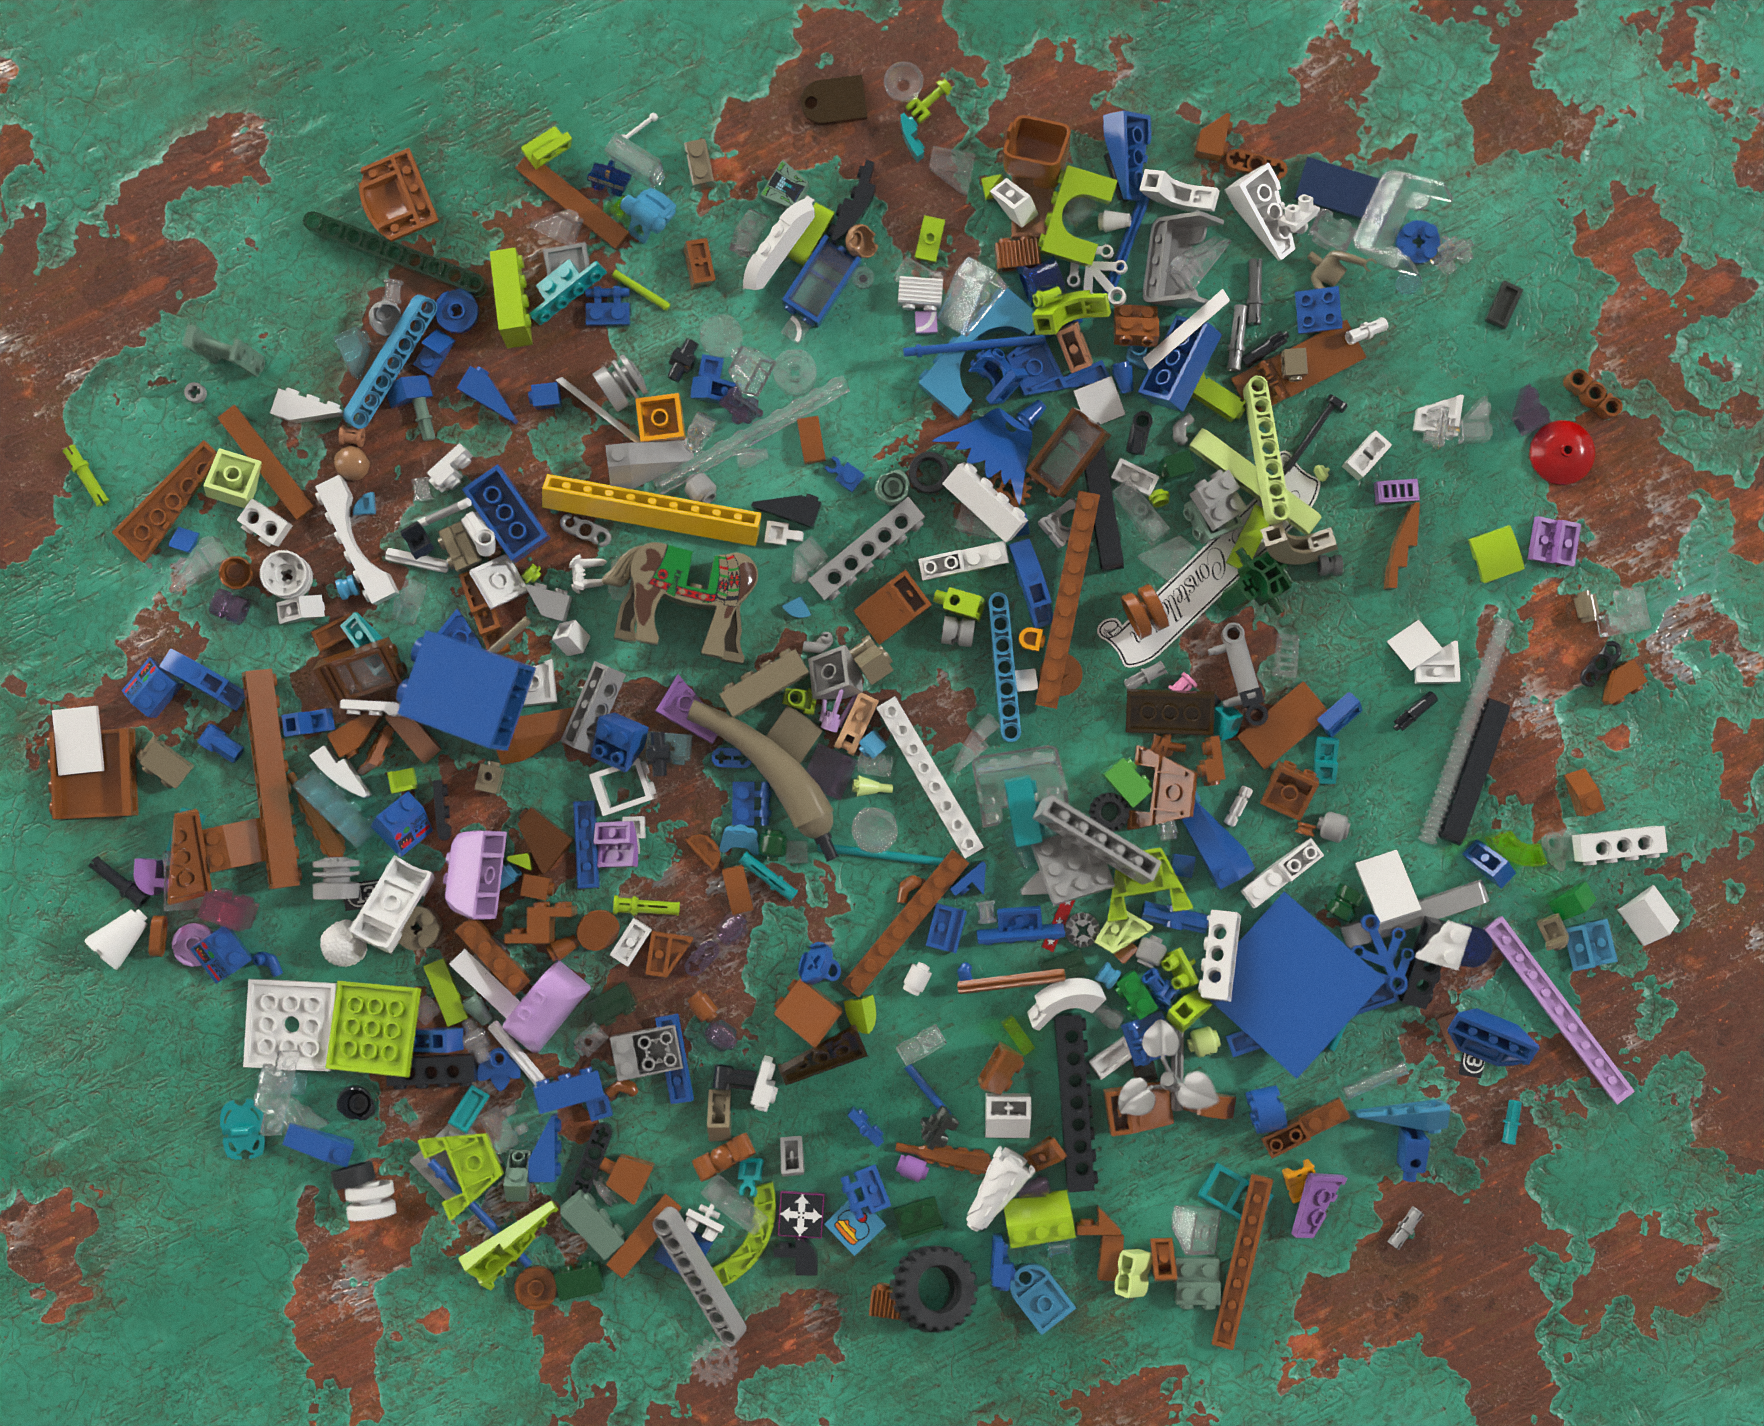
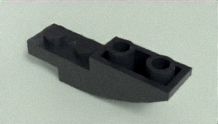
(853, 211)

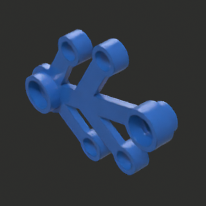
(1386, 956)

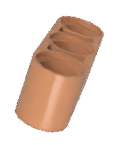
(415, 736)

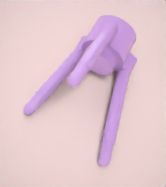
(831, 720)

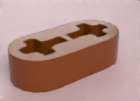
(158, 936)

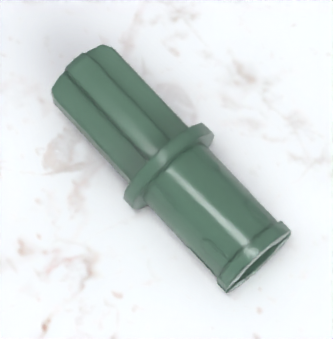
(423, 419)

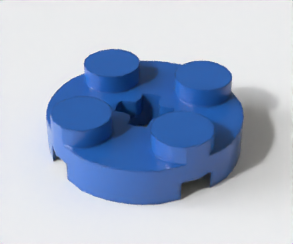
(1427, 233)
(456, 298)

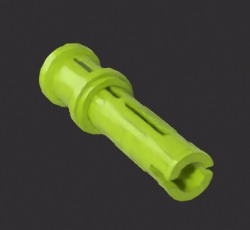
(668, 908)

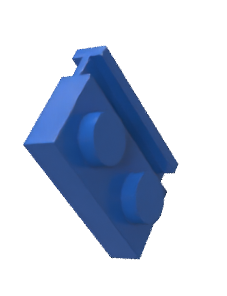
(946, 928)

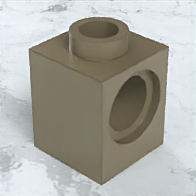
(1294, 364)

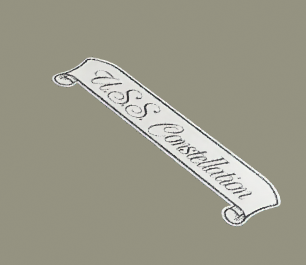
(1198, 582)

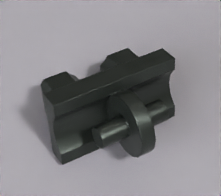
(936, 1125)

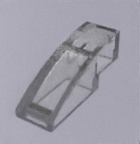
(975, 743)

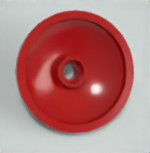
(1549, 457)

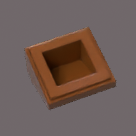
(1126, 953)

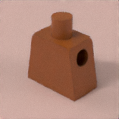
(627, 1175)

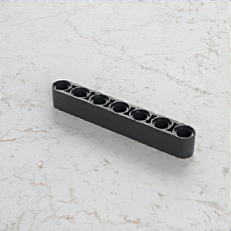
(1105, 522)
(1474, 772)

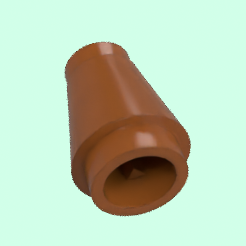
(562, 947)

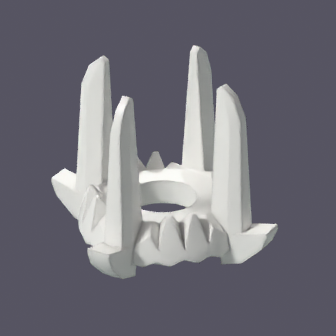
(577, 565)

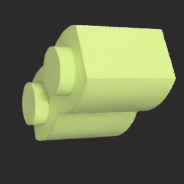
(1133, 1273)

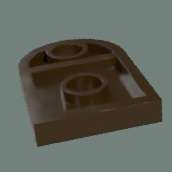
(837, 100)

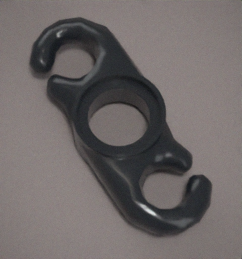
(1591, 667)

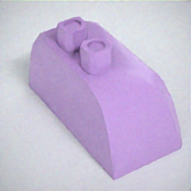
(475, 873)
(546, 1007)

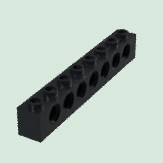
(1075, 1180)

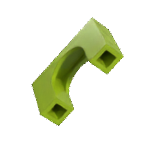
(1057, 240)

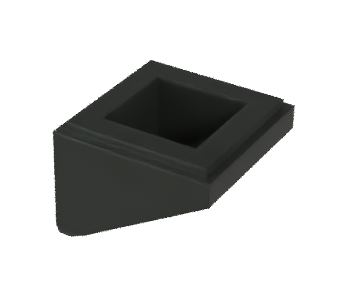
(1146, 1072)

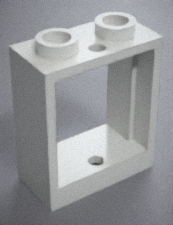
(602, 796)

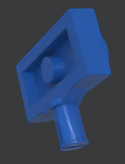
(873, 1132)

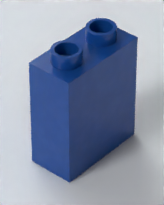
(465, 690)

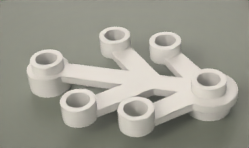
(1095, 272)

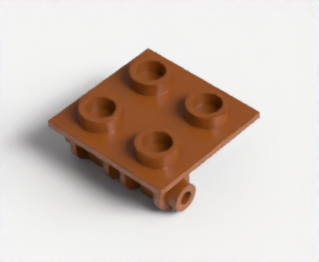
(1265, 369)

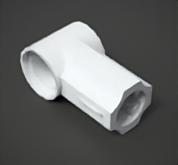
(479, 533)

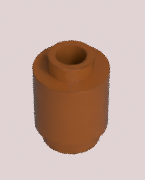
(702, 1006)

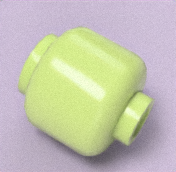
(1203, 1041)

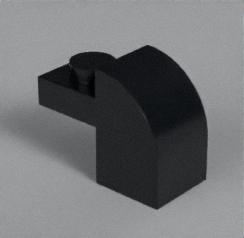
(804, 1253)

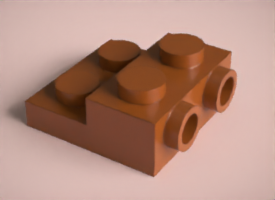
(1136, 325)
(1211, 769)
(1290, 789)

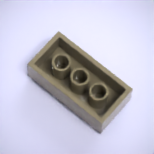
(765, 683)

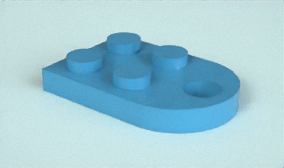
(1041, 1297)

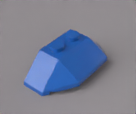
(1491, 1038)

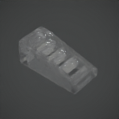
(1292, 674)

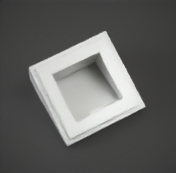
(1026, 680)

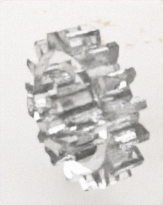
(720, 1368)

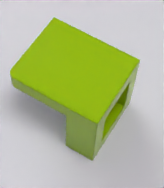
(402, 780)

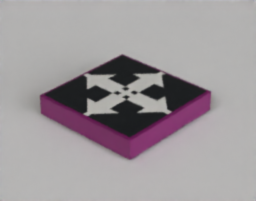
(801, 1214)

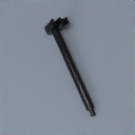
(1333, 403)

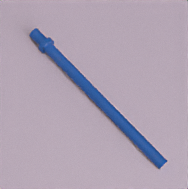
(920, 350)
(474, 1207)

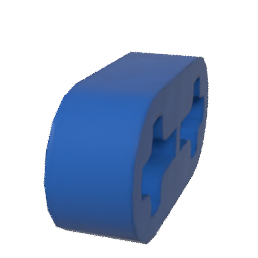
(729, 763)

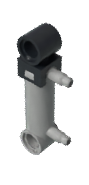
(1249, 692)

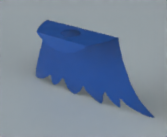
(995, 445)

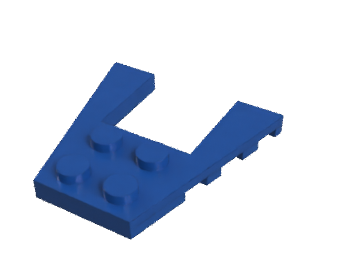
(1044, 372)

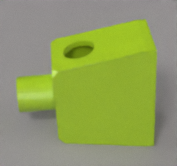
(970, 605)

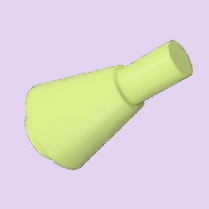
(865, 786)

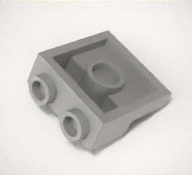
(1218, 499)

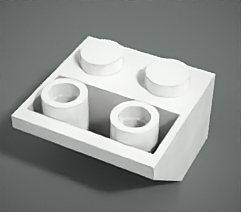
(1007, 1115)

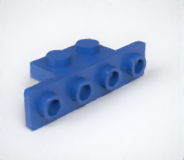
(1020, 925)

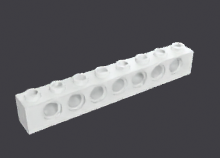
(929, 777)

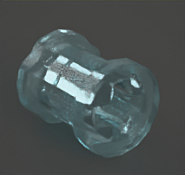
(1059, 1247)

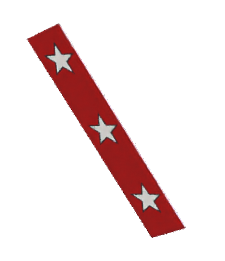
(1060, 917)

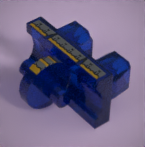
(609, 176)

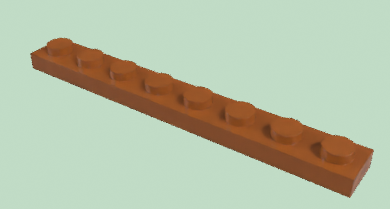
(905, 923)
(1242, 1261)

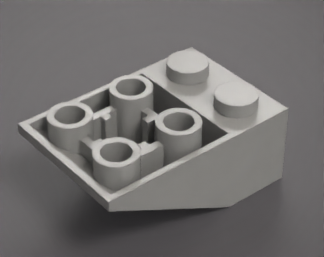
(646, 1052)

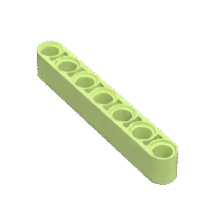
(1262, 459)
(1245, 473)

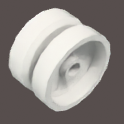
(370, 1200)

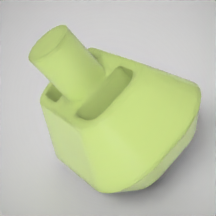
(1321, 472)

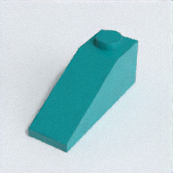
(359, 630)

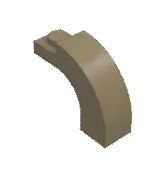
(1297, 549)

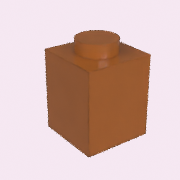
(537, 886)

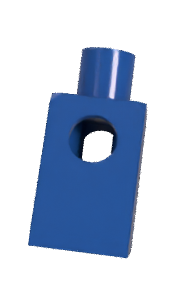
(1412, 1152)

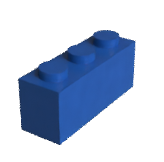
(567, 1090)

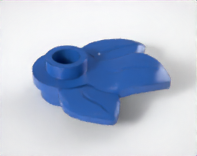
(499, 1071)

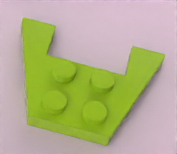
(1163, 881)
(473, 1164)

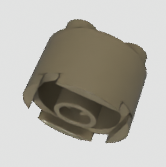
(429, 935)

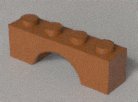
(503, 966)

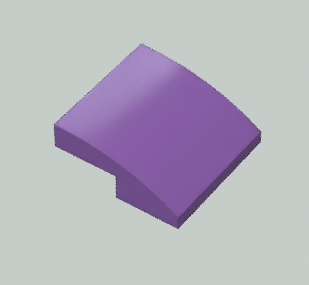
(1554, 541)
(616, 844)

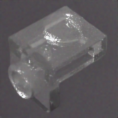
(879, 766)

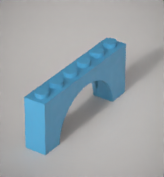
(944, 380)

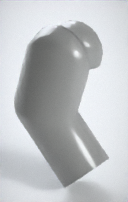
(820, 645)

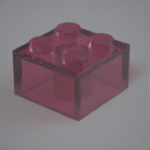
(228, 909)

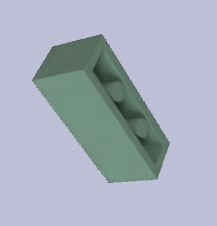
(593, 1224)

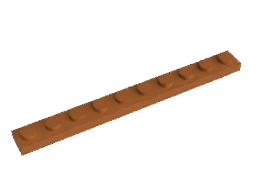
(1067, 599)

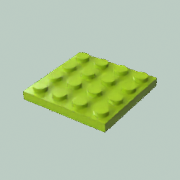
(373, 1028)

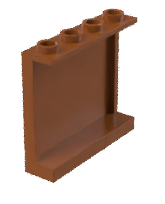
(101, 792)

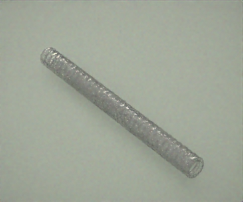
(1466, 730)

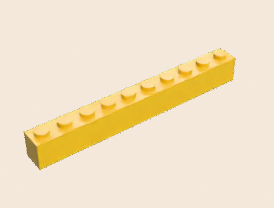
(651, 510)

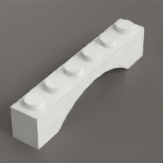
(338, 501)

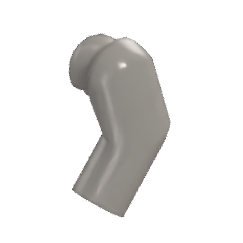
(1179, 429)

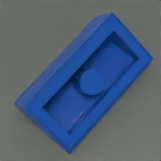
(1340, 714)

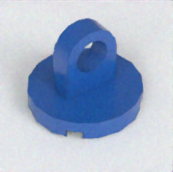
(816, 964)

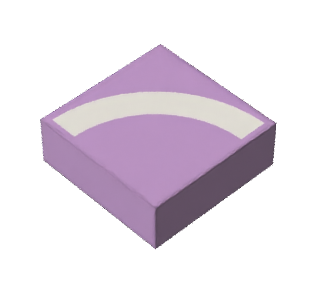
(926, 322)

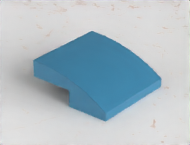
(1590, 944)

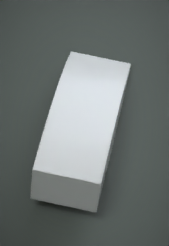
(340, 772)

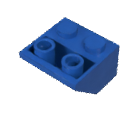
(618, 741)

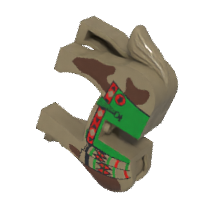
(662, 572)

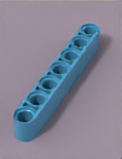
(380, 367)
(1007, 656)

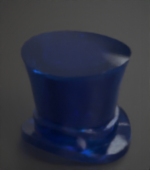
(1042, 278)
(1477, 948)

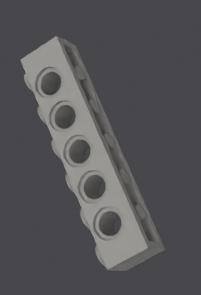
(905, 510)
(1097, 840)

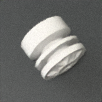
(274, 570)

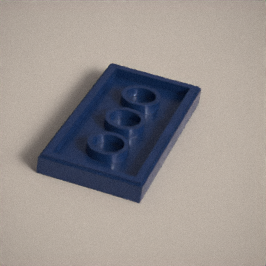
(1336, 188)

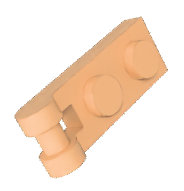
(857, 722)

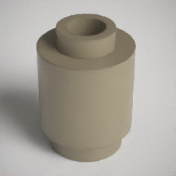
(1587, 606)

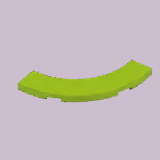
(753, 1245)

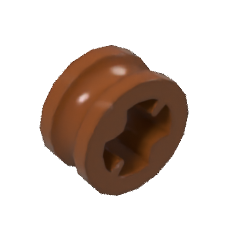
(1305, 829)

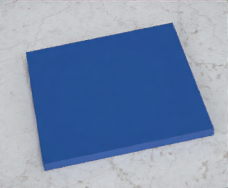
(1295, 985)

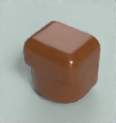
(1036, 150)

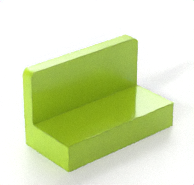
(546, 147)

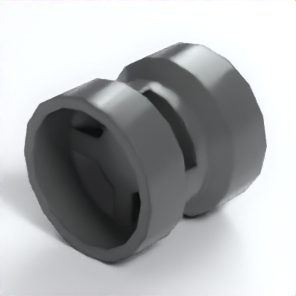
(1330, 565)

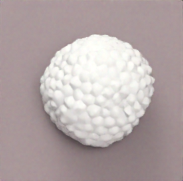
(340, 946)

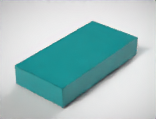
(468, 1109)

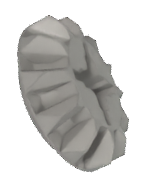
(1082, 919)

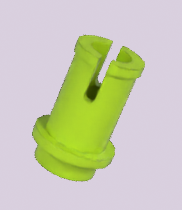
(1042, 298)

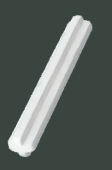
(515, 1052)

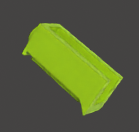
(1218, 399)

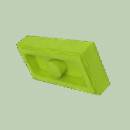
(929, 239)

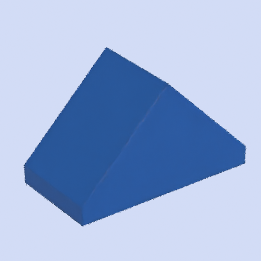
(407, 389)

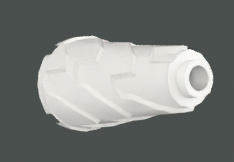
(1001, 1183)

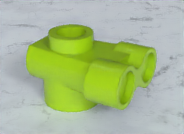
(804, 700)

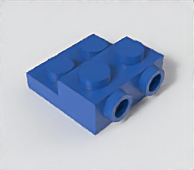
(1002, 1269)

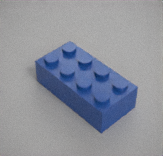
(1177, 374)
(506, 513)

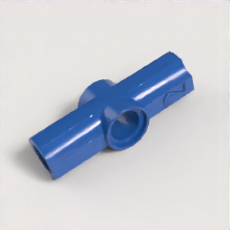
(1178, 920)

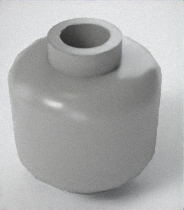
(700, 488)
(1333, 827)
(1150, 951)

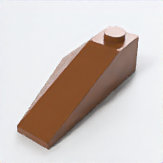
(535, 734)

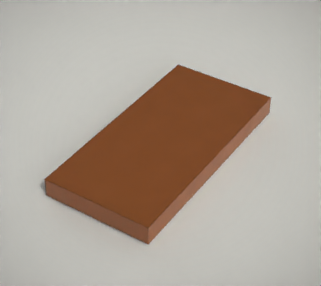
(1326, 356)
(1286, 725)

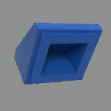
(184, 540)
(1183, 865)

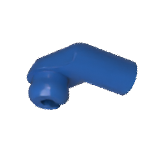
(268, 960)
(964, 972)

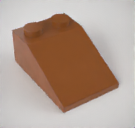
(234, 845)
(1000, 1068)

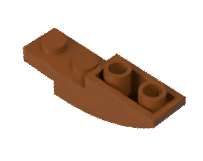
(1304, 1126)

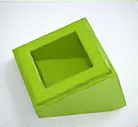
(523, 860)

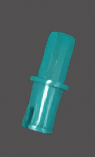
(1511, 1122)

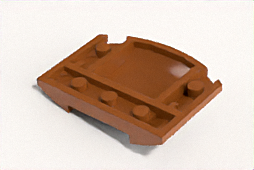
(396, 196)

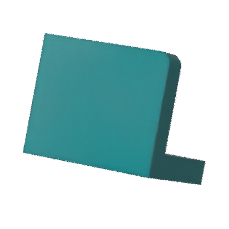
(1226, 722)

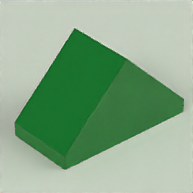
(1573, 901)

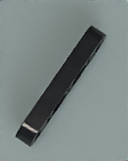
(588, 1162)

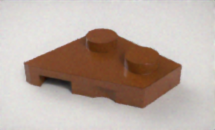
(376, 750)
(665, 952)

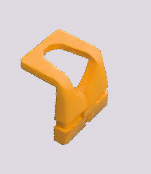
(1295, 1183)

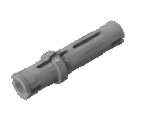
(1234, 361)

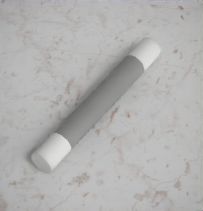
(445, 512)

